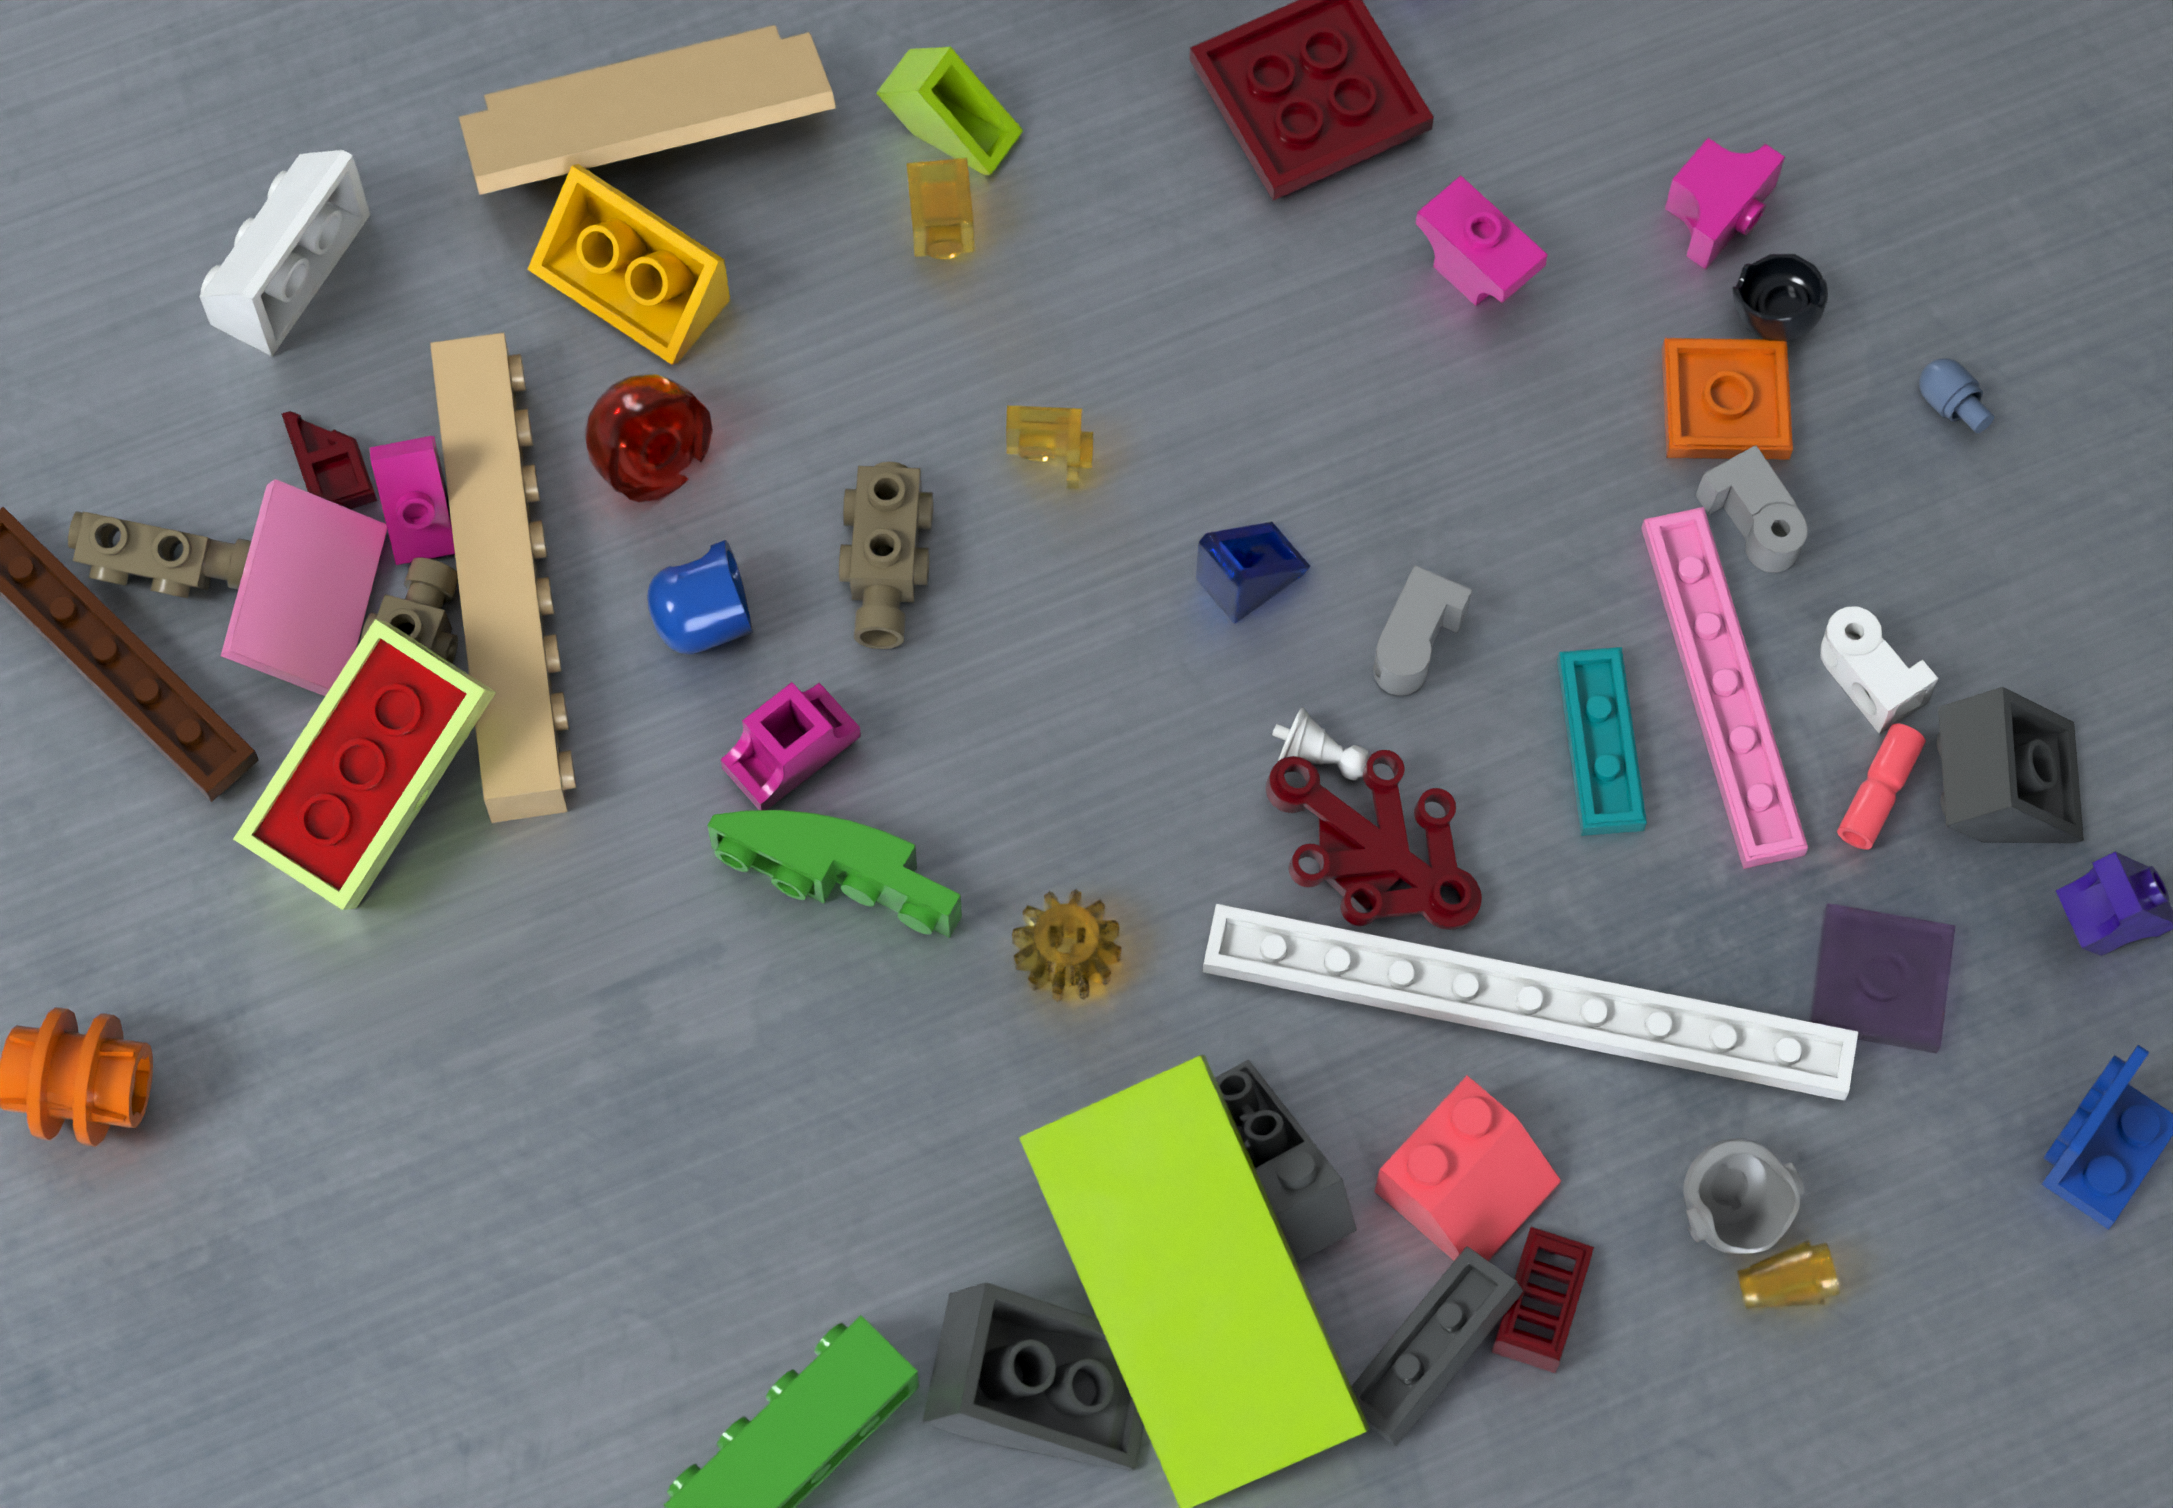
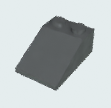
(1031, 1380)

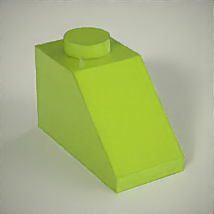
(950, 107)

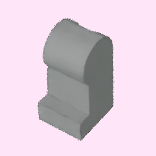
(1758, 508)
(1410, 632)

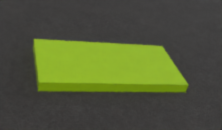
(1193, 1283)

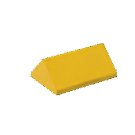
(630, 266)

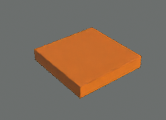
(1726, 398)

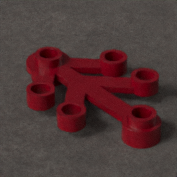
(1382, 847)

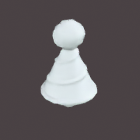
(1312, 743)

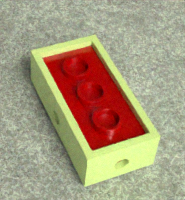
(364, 765)

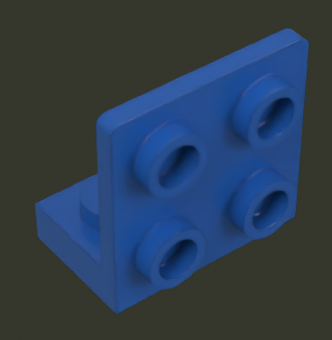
(2108, 1143)

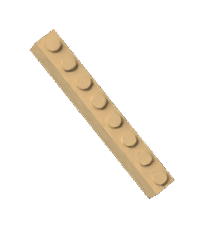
(499, 576)

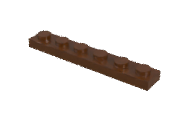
(119, 663)

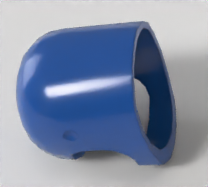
(700, 602)

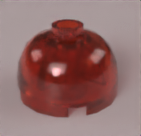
(646, 435)

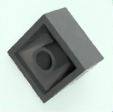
(2009, 770)

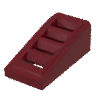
(1527, 1346)

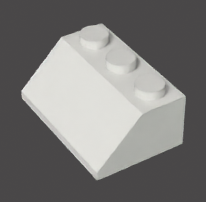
(286, 250)

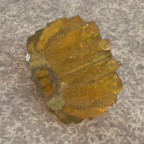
(1087, 956)

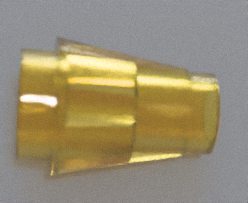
(1790, 1278)

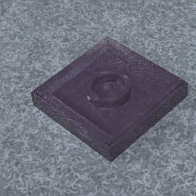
(1883, 977)

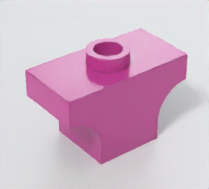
(1722, 195)
(1478, 244)
(413, 498)
(788, 743)

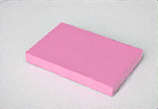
(304, 588)

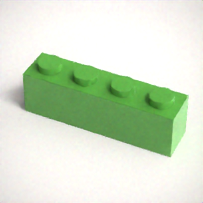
(805, 1428)

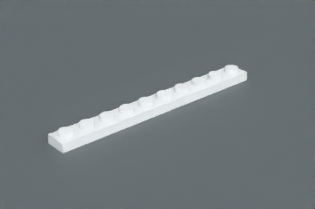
(1531, 1002)

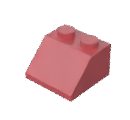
(1468, 1174)

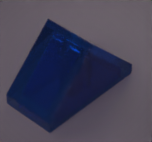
(1247, 567)

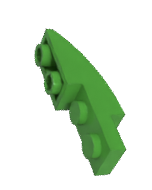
(815, 851)

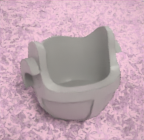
(1740, 1196)

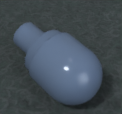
(1954, 393)

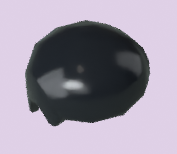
(1780, 297)

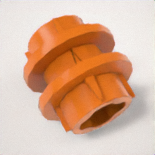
(75, 1076)

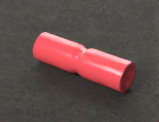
(1878, 793)

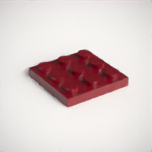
(1310, 91)

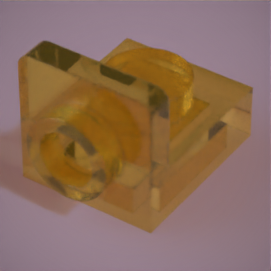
(1048, 433)

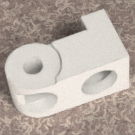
(1872, 670)

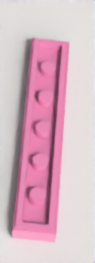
(1724, 688)

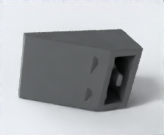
(1293, 1171)

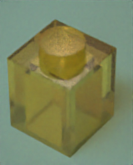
(940, 208)

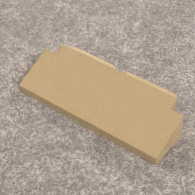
(644, 106)

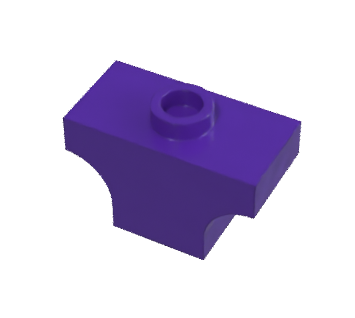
(2116, 904)

